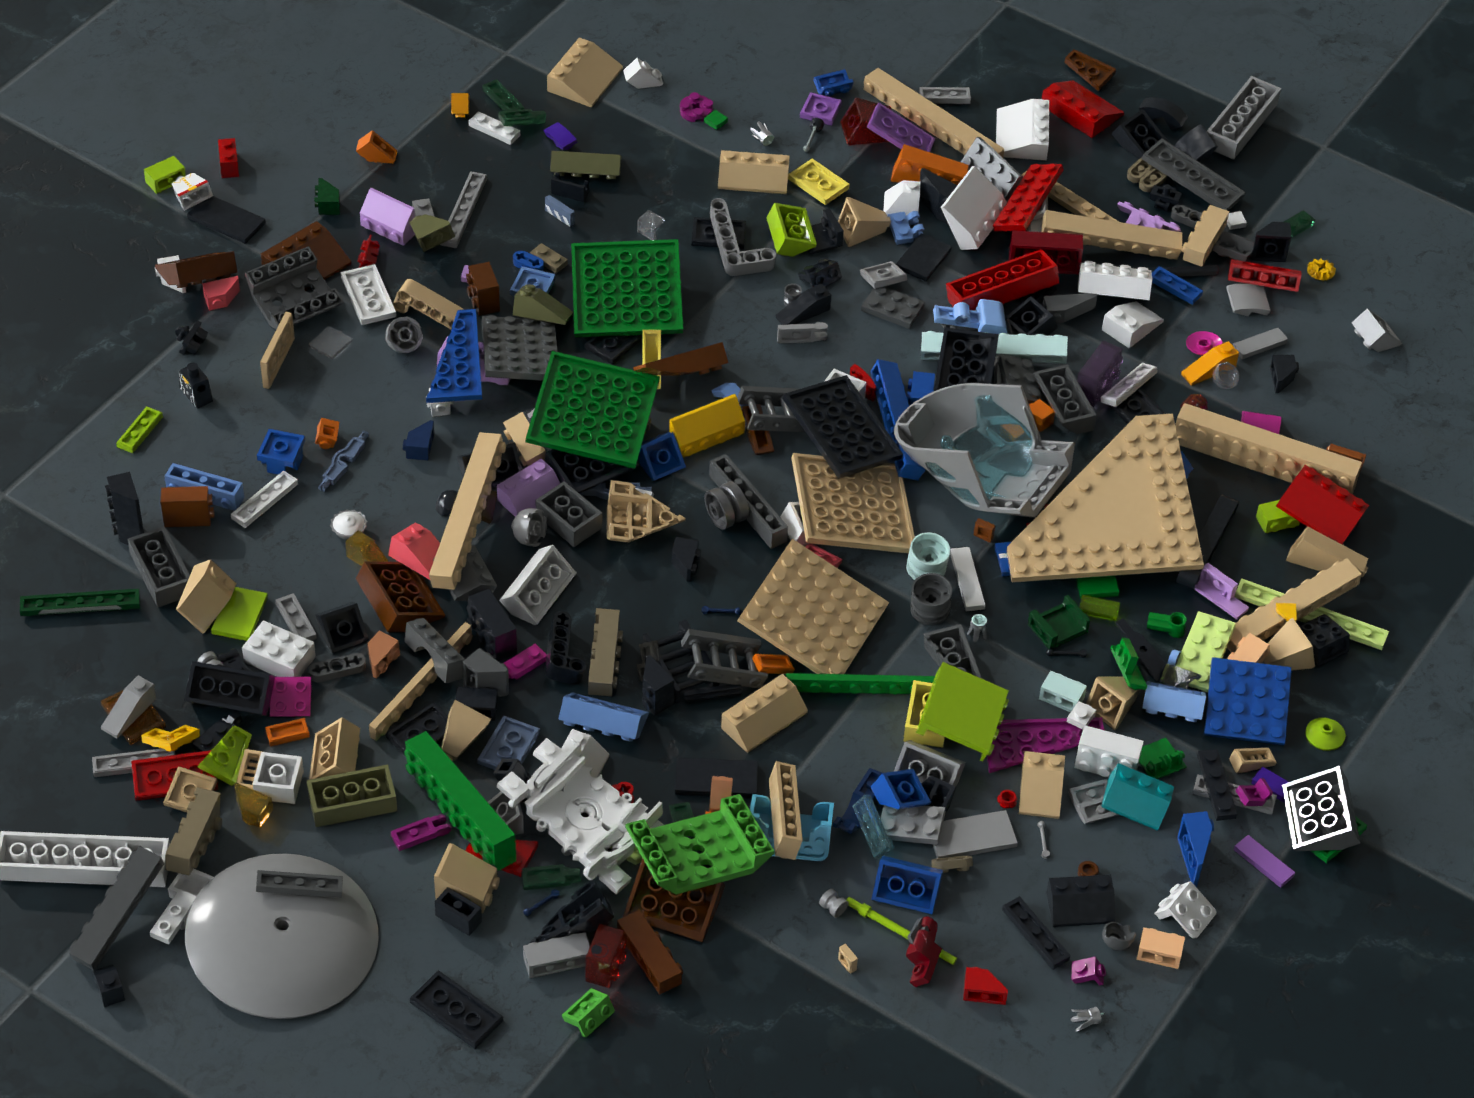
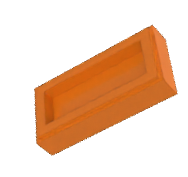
(773, 663)
(287, 732)

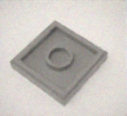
(883, 274)

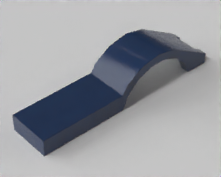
(849, 821)

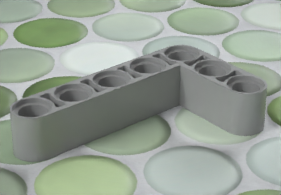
(734, 260)

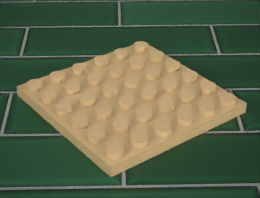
(855, 510)
(813, 611)

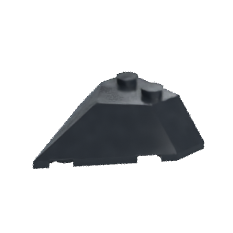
(580, 915)

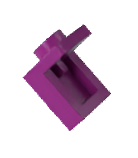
(1254, 794)
(1088, 970)

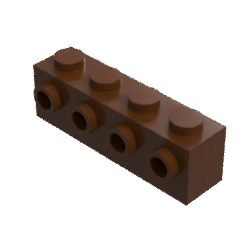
(650, 952)

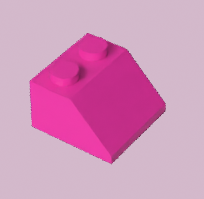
(1263, 421)

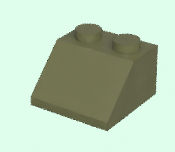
(431, 231)

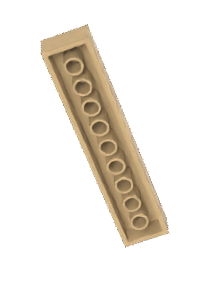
(1260, 448)

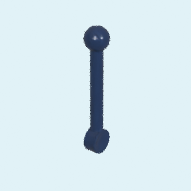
(705, 610)
(554, 894)

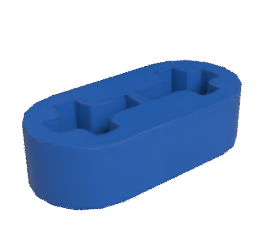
(527, 260)

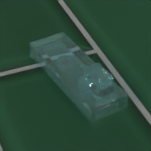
(872, 827)

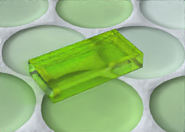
(1099, 607)

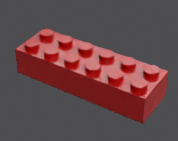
(1005, 281)

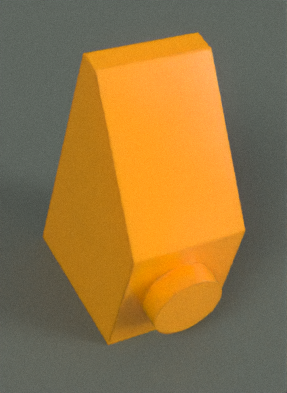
(460, 104)

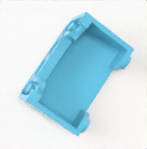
(815, 827)

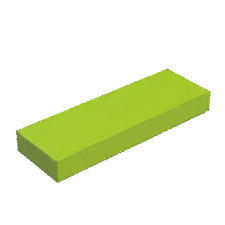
(139, 429)

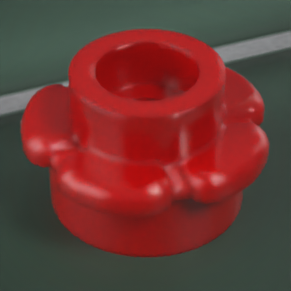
(1007, 795)

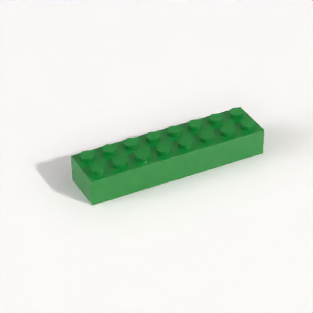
(460, 801)

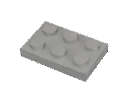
(914, 824)

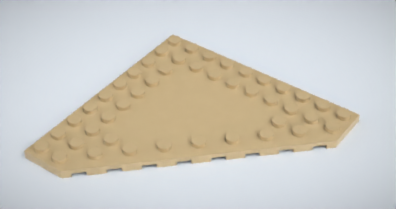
(1117, 515)

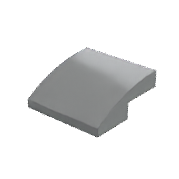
(1248, 299)
(1088, 801)

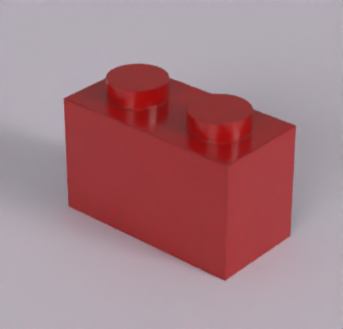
(228, 158)

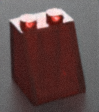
(855, 123)

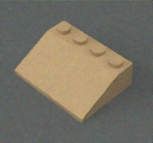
(583, 73)

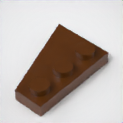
(1090, 69)

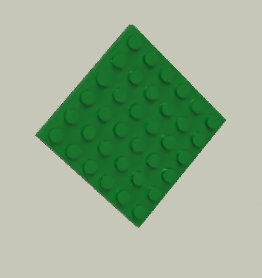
(626, 288)
(592, 409)

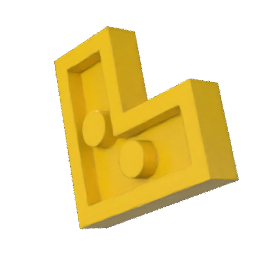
(170, 740)

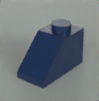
(419, 442)

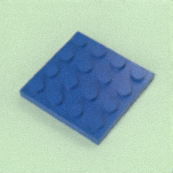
(1248, 701)

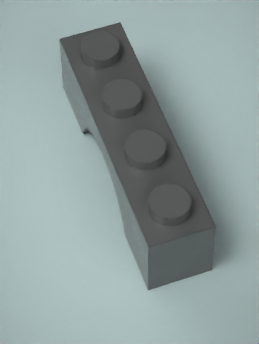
(446, 659)

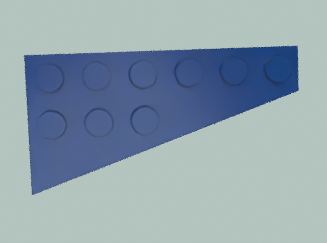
(459, 366)

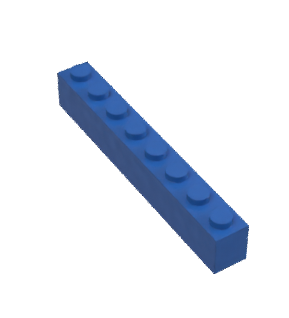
(892, 404)

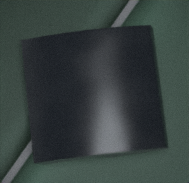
(1197, 143)

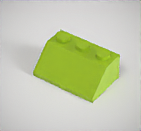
(790, 229)

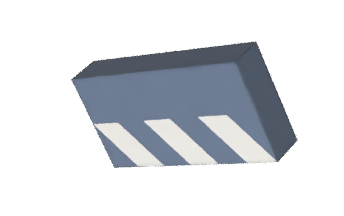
(559, 210)

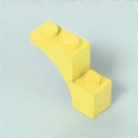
(651, 348)

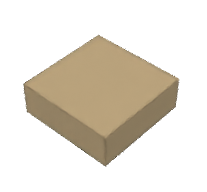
(847, 958)

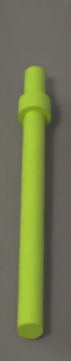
(866, 911)

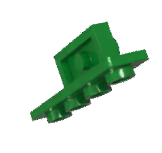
(1127, 661)

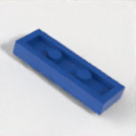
(1176, 285)

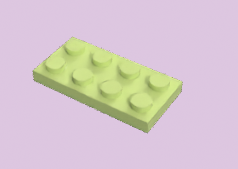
(1206, 639)

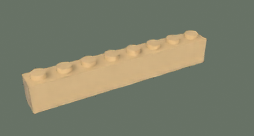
(1115, 234)
(1308, 597)

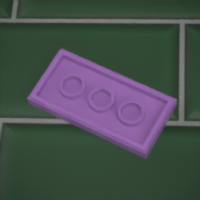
(898, 130)

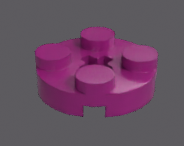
(702, 105)

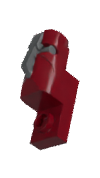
(923, 950)

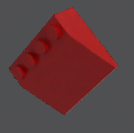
(1080, 107)
(1322, 505)

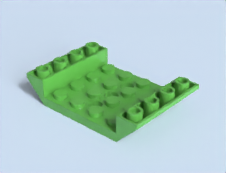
(729, 844)

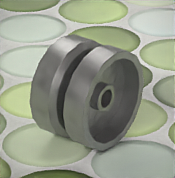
(726, 505)

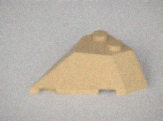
(635, 514)

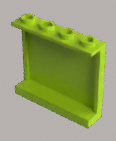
(964, 709)

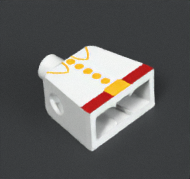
(191, 190)

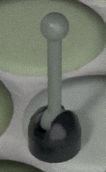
(815, 128)

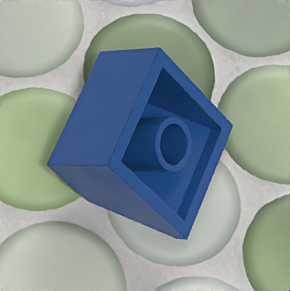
(661, 456)
(900, 790)

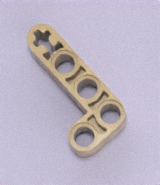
(426, 302)

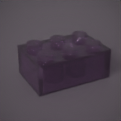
(1100, 371)

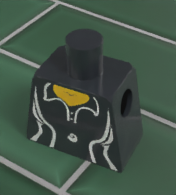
(191, 381)

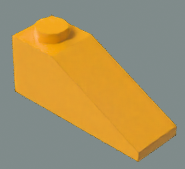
(1205, 365)

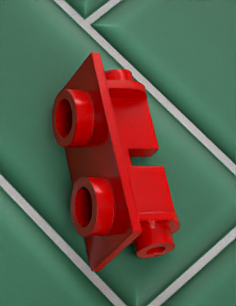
(370, 252)

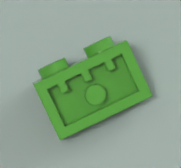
(589, 1011)

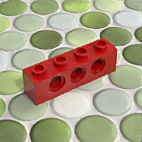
(1264, 275)

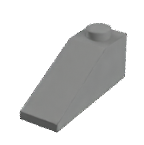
(129, 706)

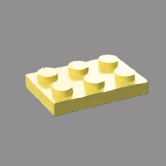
(818, 181)

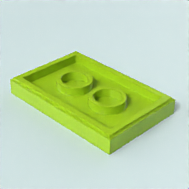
(240, 614)

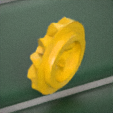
(1325, 274)

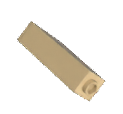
(1321, 552)

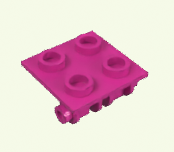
(291, 697)

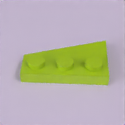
(227, 756)

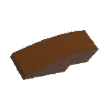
(759, 439)

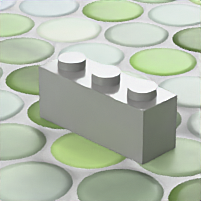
(556, 955)

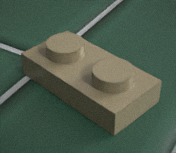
(552, 260)

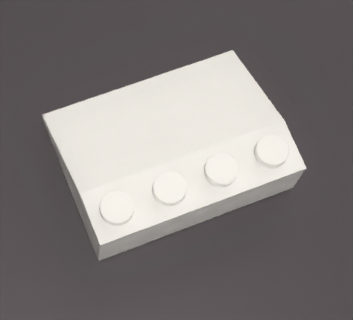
(1024, 129)
(973, 209)

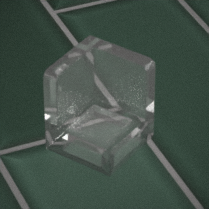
(649, 223)

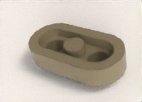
(1138, 170)
(1152, 178)
(962, 863)

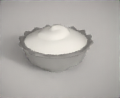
(347, 523)

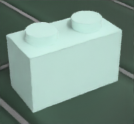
(1062, 691)

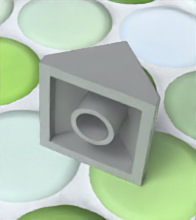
(510, 816)

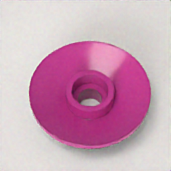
(1202, 342)

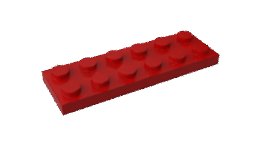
(1028, 197)

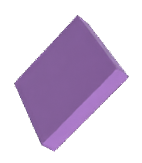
(821, 107)

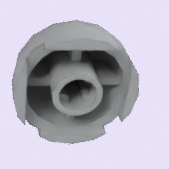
(403, 335)
(529, 526)

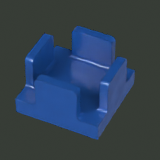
(281, 450)

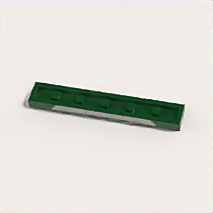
(79, 602)

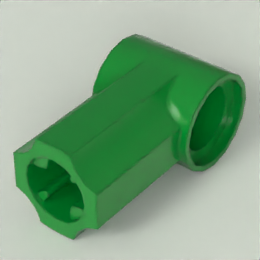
(1173, 624)

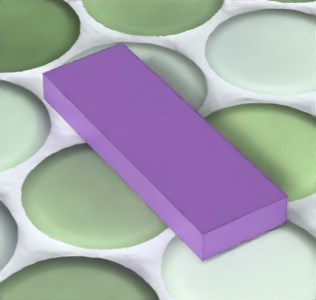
(1264, 861)

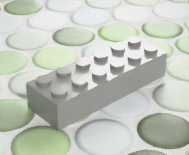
(1243, 116)

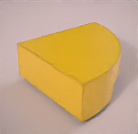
(1287, 610)

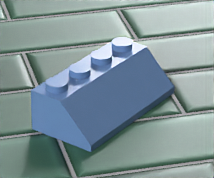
(603, 716)

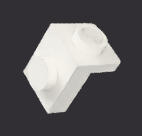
(1081, 715)

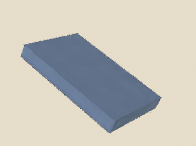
(509, 741)

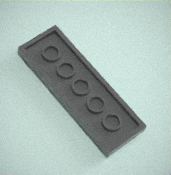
(1193, 175)

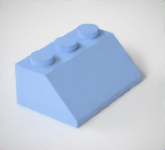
(1174, 701)

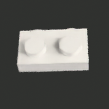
(1188, 908)

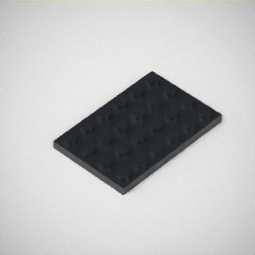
(842, 426)

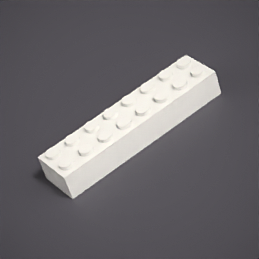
(72, 857)

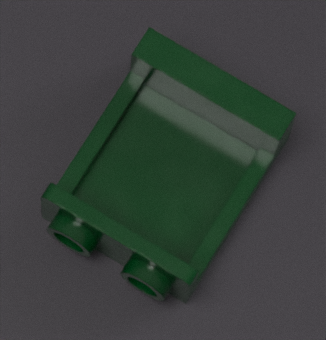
(1059, 623)

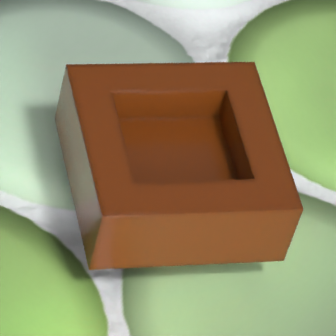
(984, 530)

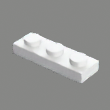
(494, 128)

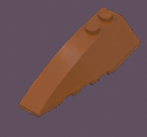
(689, 362)

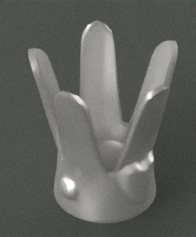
(764, 136)
(978, 623)
(1092, 1015)

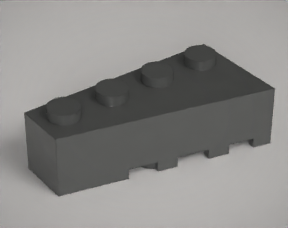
(951, 647)

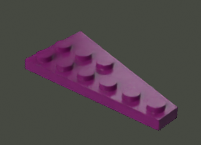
(1033, 736)

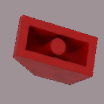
(983, 987)

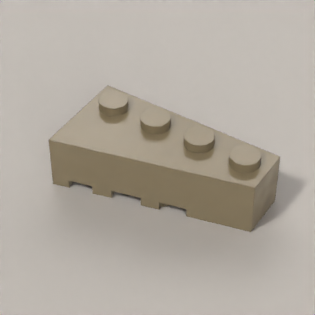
(605, 652)
(194, 832)

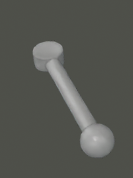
(1045, 853)

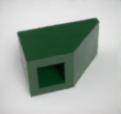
(328, 198)

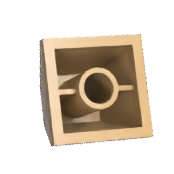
(861, 221)
(1290, 648)
(1111, 699)
(462, 729)

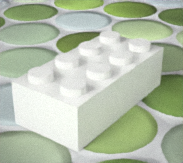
(1114, 280)

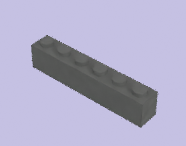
(761, 514)
(116, 908)

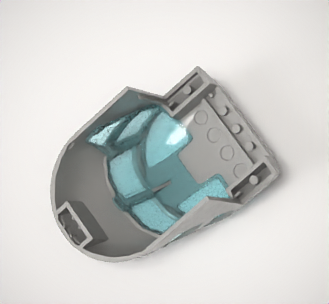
(985, 447)

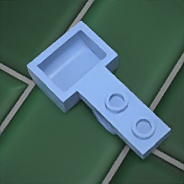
(987, 316)

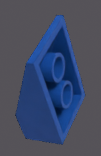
(1193, 840)

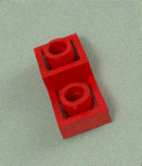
(859, 373)

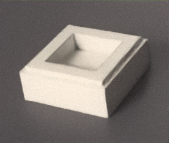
(1236, 220)

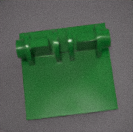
(1161, 759)

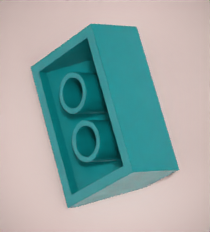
(1137, 796)

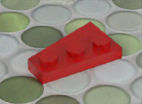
(524, 853)

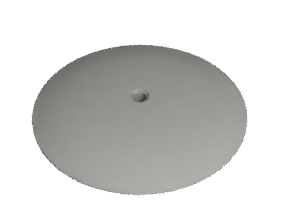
(272, 971)

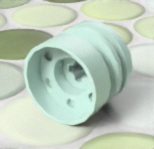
(927, 555)

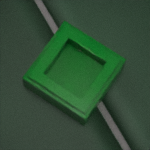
(715, 119)

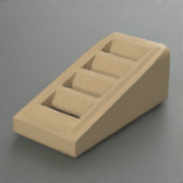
(248, 755)
(1241, 764)

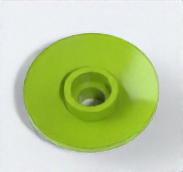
(1325, 734)

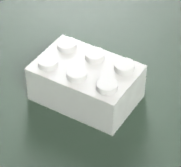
(278, 651)
(1103, 750)

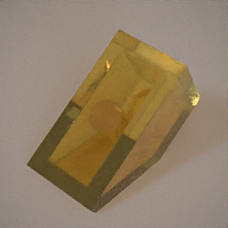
(363, 548)
(253, 805)

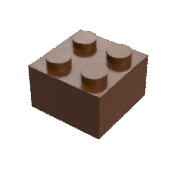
(483, 288)

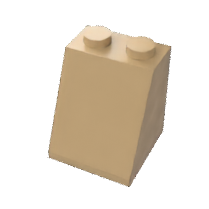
(466, 876)

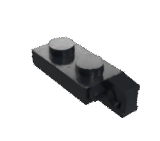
(215, 733)

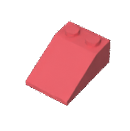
(415, 548)

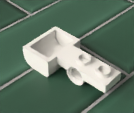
(183, 893)

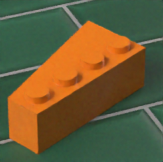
(912, 160)

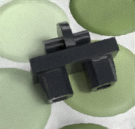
(188, 336)

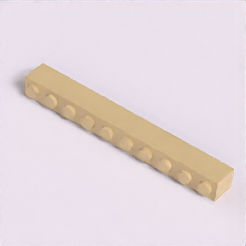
(924, 112)
(467, 511)

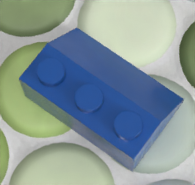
(907, 884)

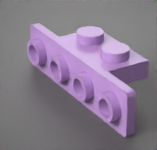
(1142, 218)
(1220, 591)

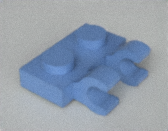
(900, 226)

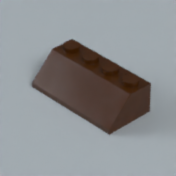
(198, 268)

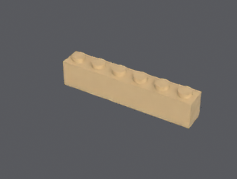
(785, 810)

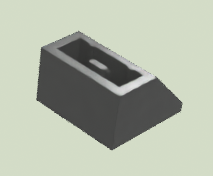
(483, 671)

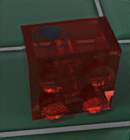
(605, 956)

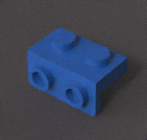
(833, 83)

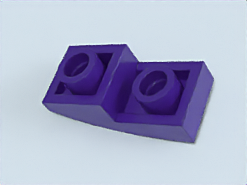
(562, 137)

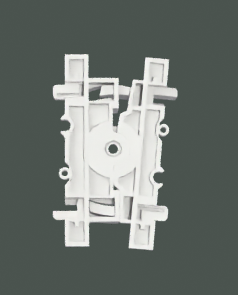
(565, 790)

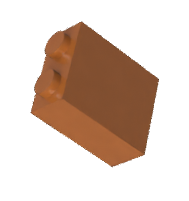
(186, 506)

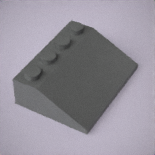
(1321, 812)

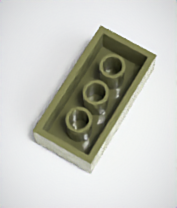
(352, 795)

